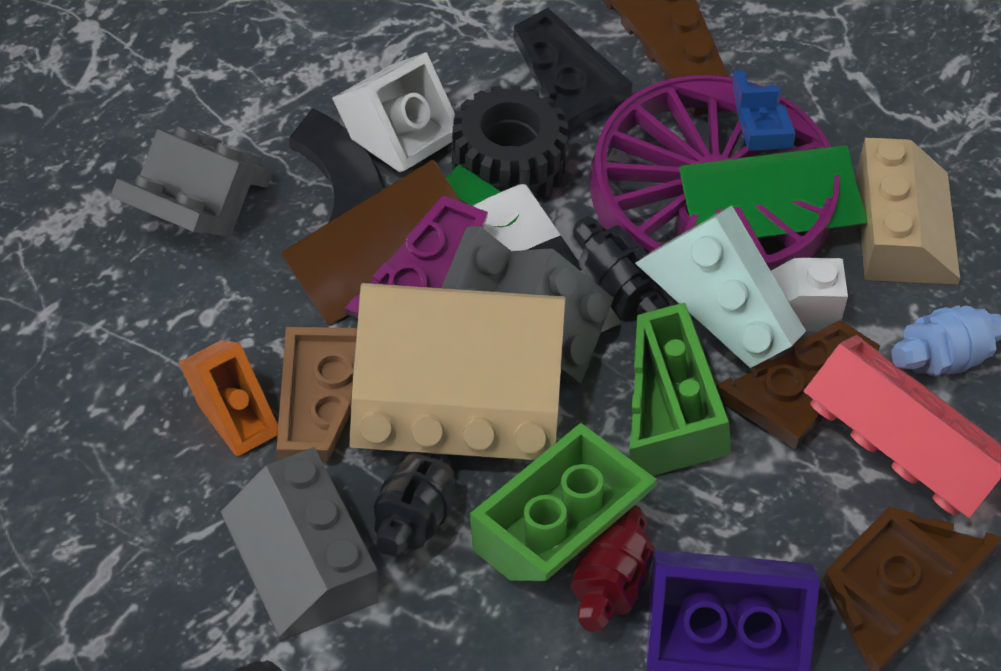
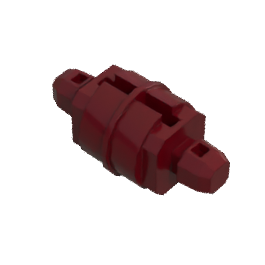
(612, 571)

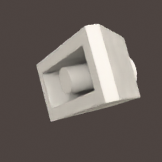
(814, 290)

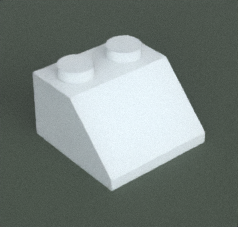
(399, 112)

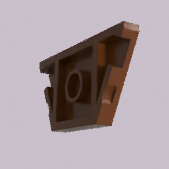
(900, 579)

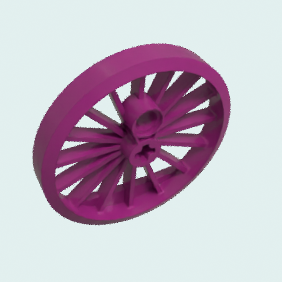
(675, 96)

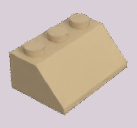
(907, 215)

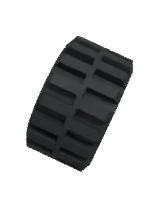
(516, 120)

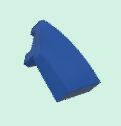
(761, 117)

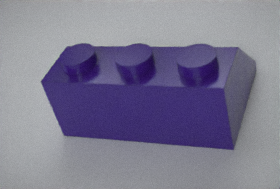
(730, 613)

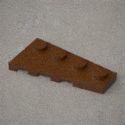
(673, 37)

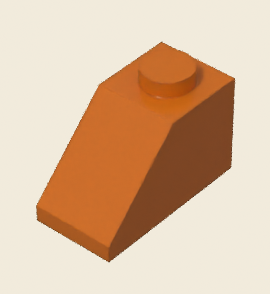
(230, 395)

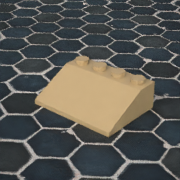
(456, 371)

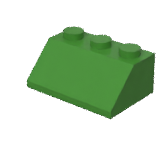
(557, 506)

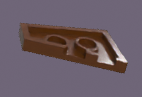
(775, 389)

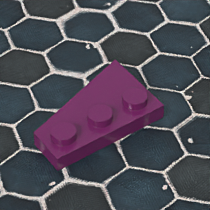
(428, 248)

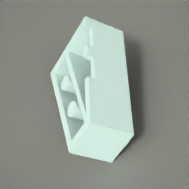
(727, 287)

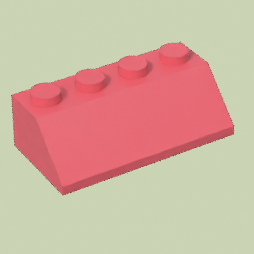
(908, 425)

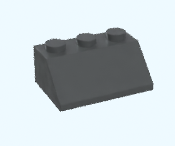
(300, 546)

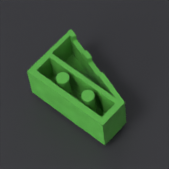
(674, 399)

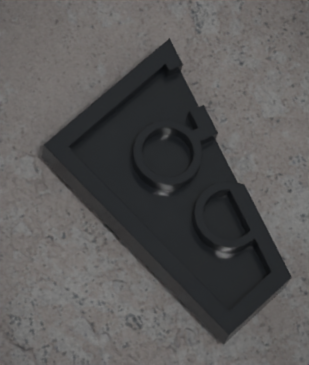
(569, 68)

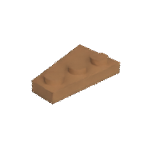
(315, 389)

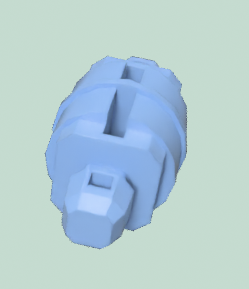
(948, 341)

